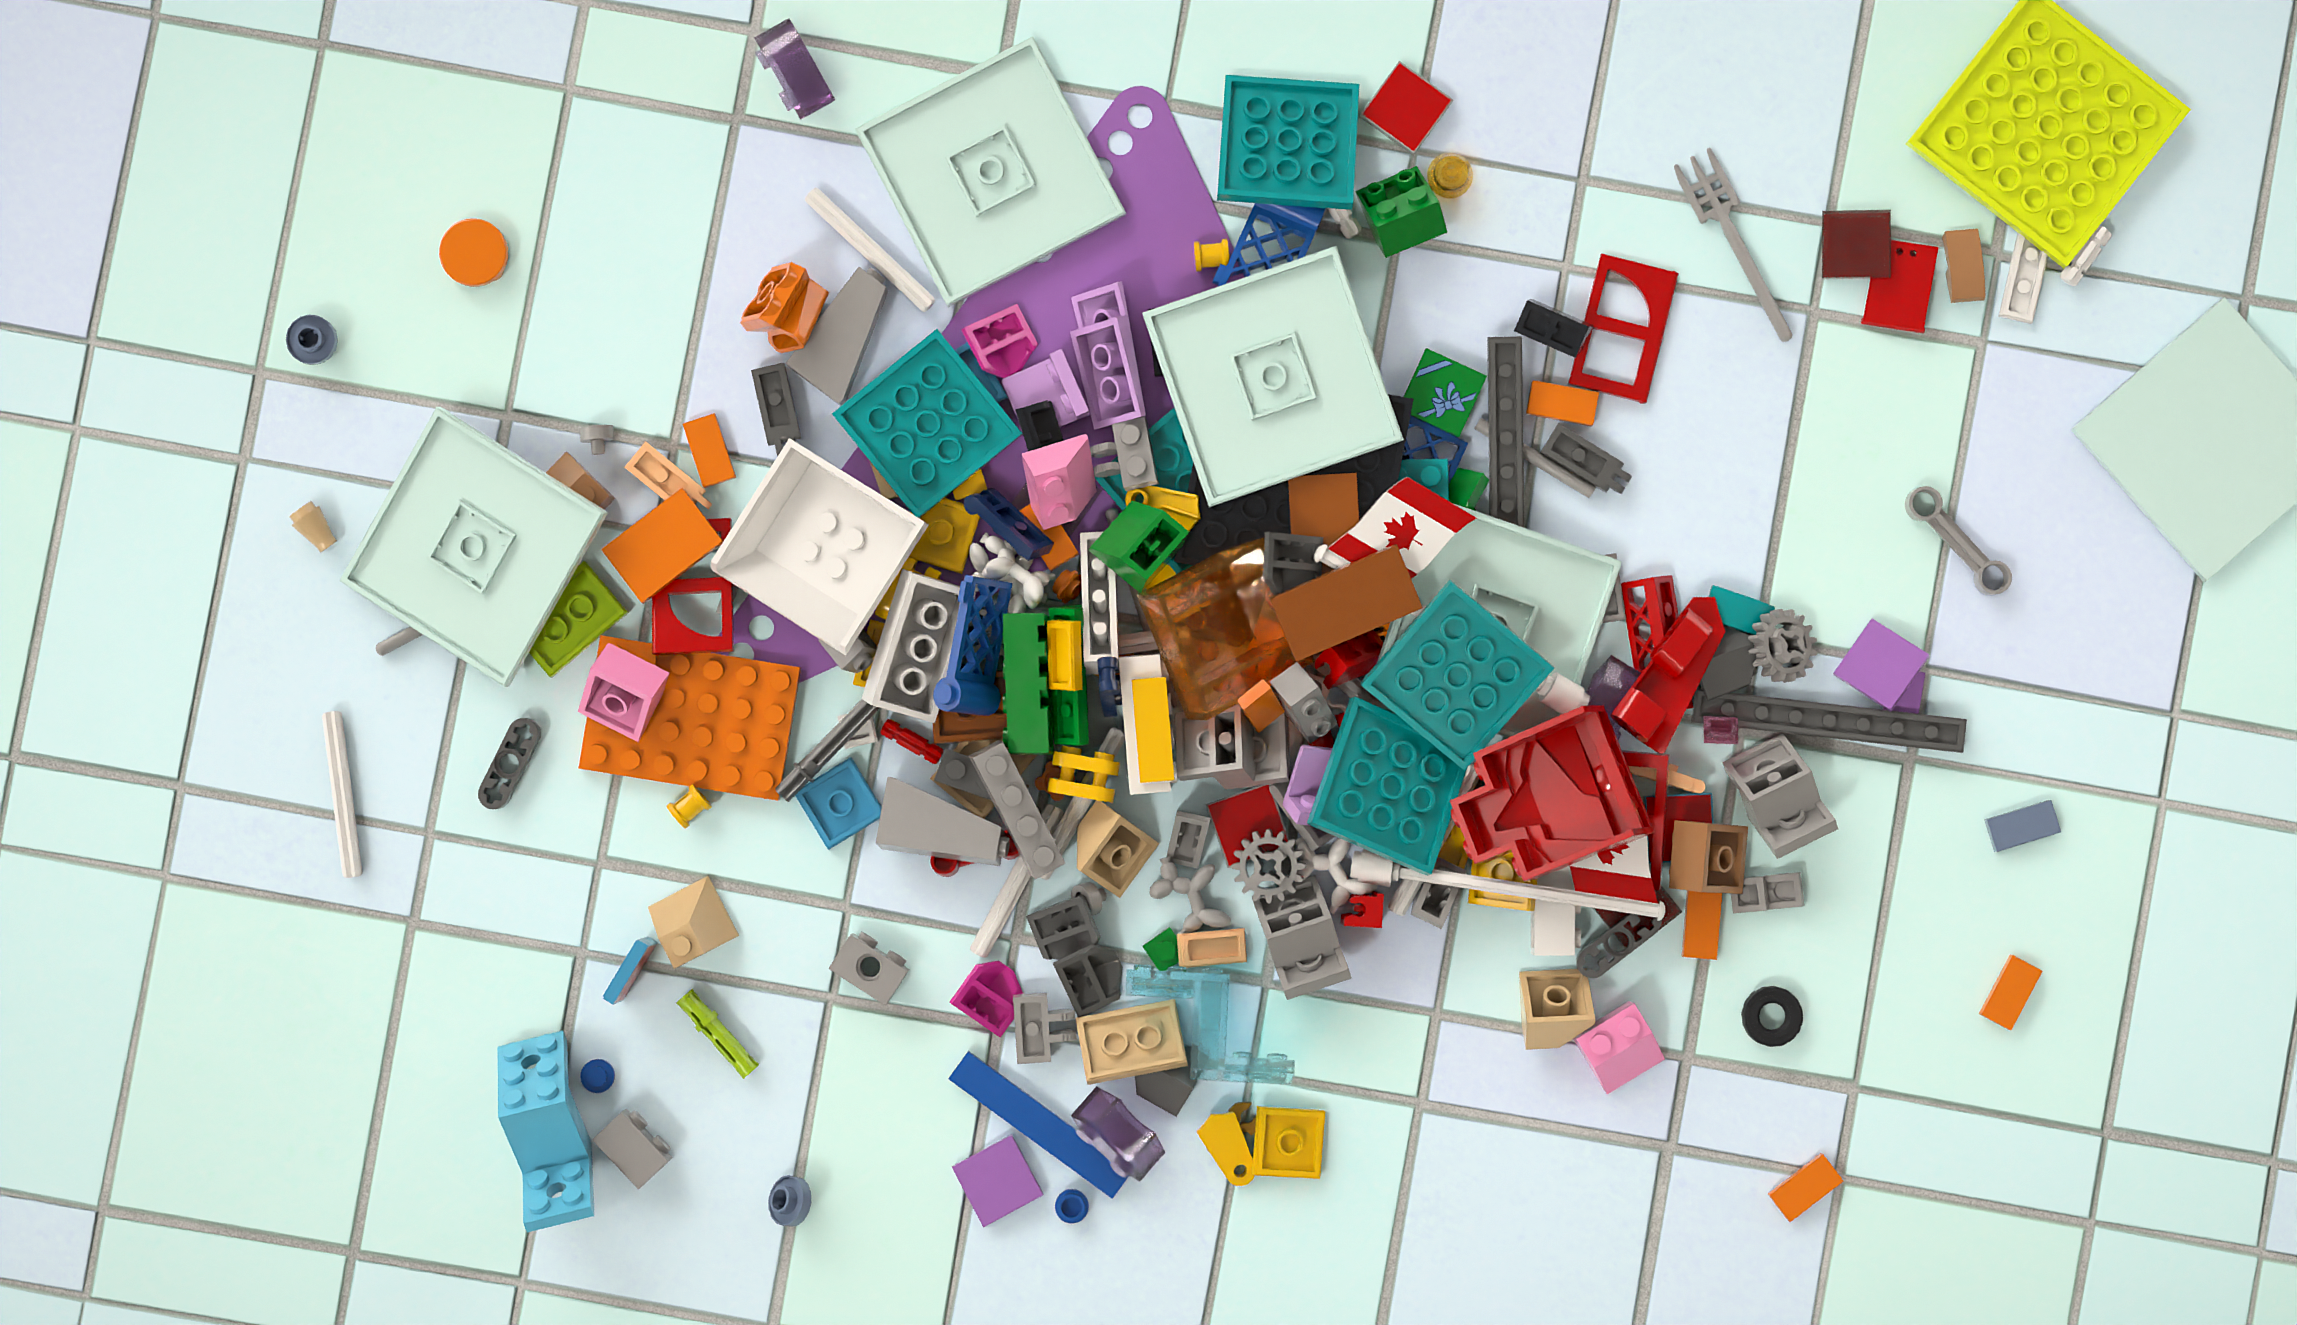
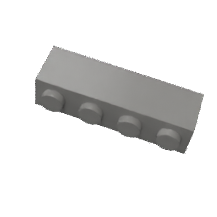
(1017, 809)

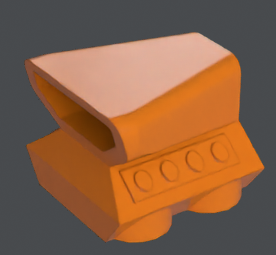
(785, 307)

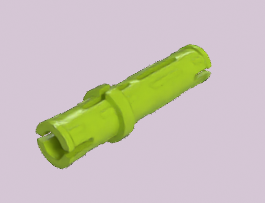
(717, 1033)

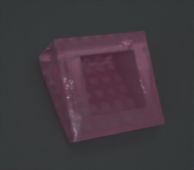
(1720, 730)

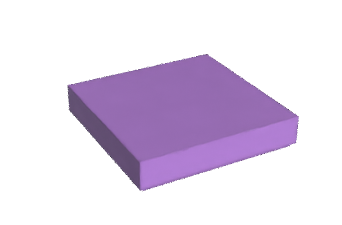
(1881, 665)
(997, 1180)

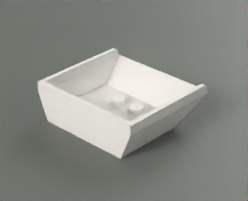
(818, 546)

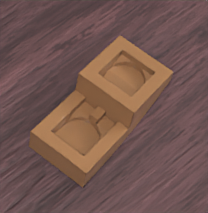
(1965, 265)

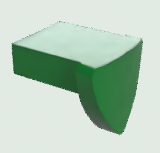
(1467, 488)

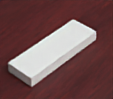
(2023, 281)

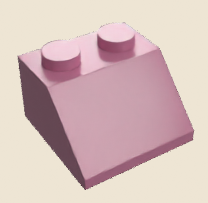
(1060, 480)
(622, 691)
(1619, 1047)

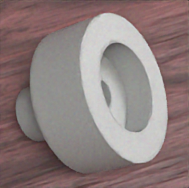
(596, 436)
(1093, 896)

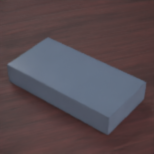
(2022, 825)

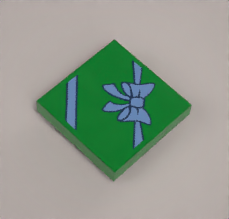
(1443, 392)

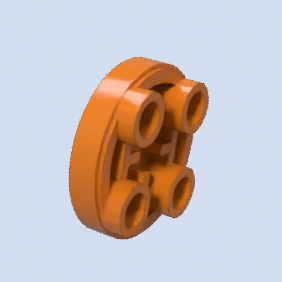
(473, 252)

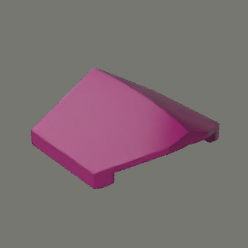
(1001, 342)
(988, 996)

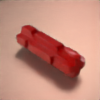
(912, 741)

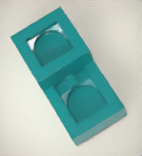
(1739, 610)

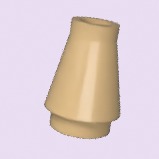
(313, 526)

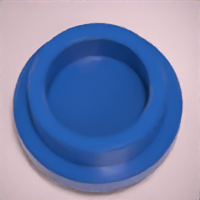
(597, 1076)
(1071, 1206)

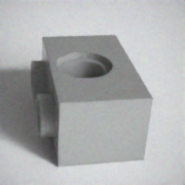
(1303, 702)
(849, 967)

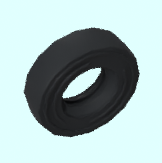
(1792, 1021)

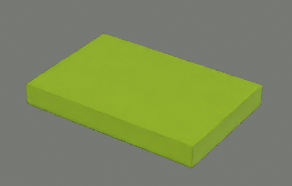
(577, 620)

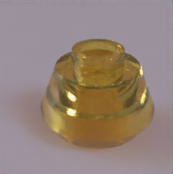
(1439, 175)

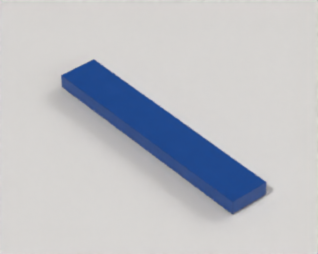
(1035, 1122)

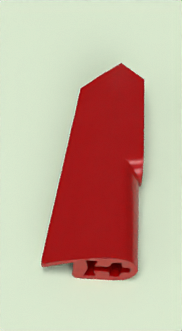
(1667, 684)

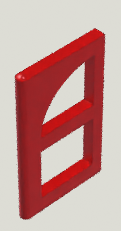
(1657, 290)
(673, 637)
(1661, 762)

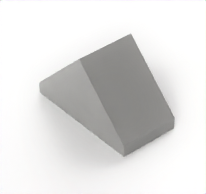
(1188, 839)
(1435, 900)

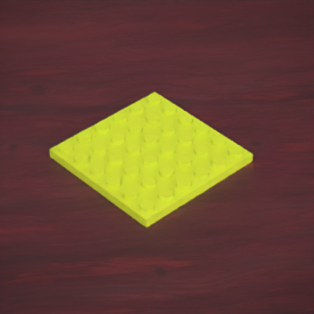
(2048, 127)

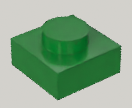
(1163, 949)

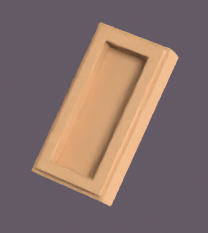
(1211, 947)

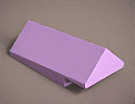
(1107, 356)

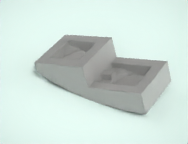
(1769, 893)

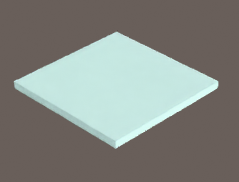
(990, 171)
(1272, 376)
(2203, 439)
(473, 546)
(1534, 586)

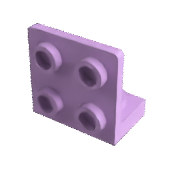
(1048, 381)
(1305, 781)

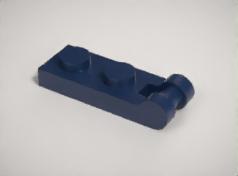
(1009, 523)
(1109, 685)

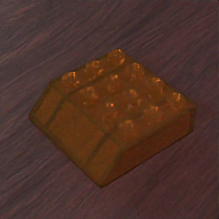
(1218, 630)

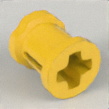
(1211, 254)
(689, 806)

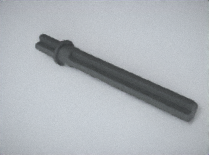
(825, 750)

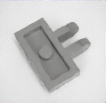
(1134, 455)
(1032, 1027)

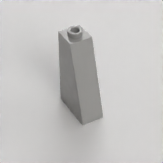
(842, 336)
(932, 827)

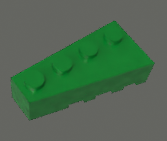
(1027, 686)

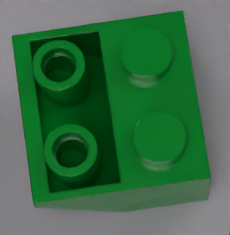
(1401, 211)
(1139, 543)

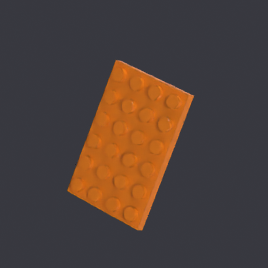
(715, 727)

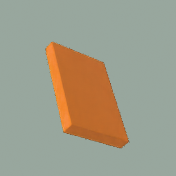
(662, 545)

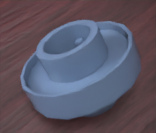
(311, 339)
(789, 1201)

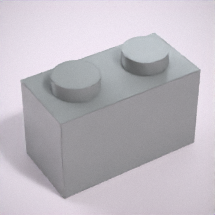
(633, 1147)

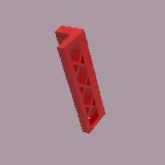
(1661, 615)

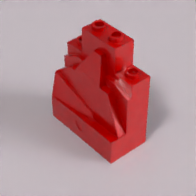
(1552, 796)

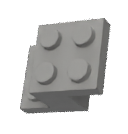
(1232, 750)
(1780, 795)
(1302, 939)

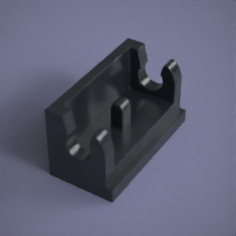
(1553, 327)
(1039, 425)

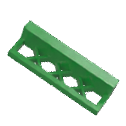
(1070, 707)

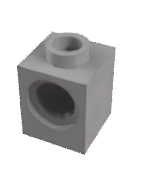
(858, 657)

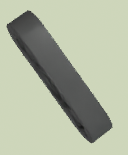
(495, 767)
(1603, 963)

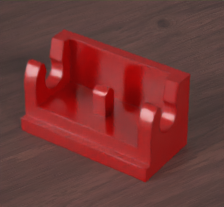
(1350, 658)
(1370, 911)

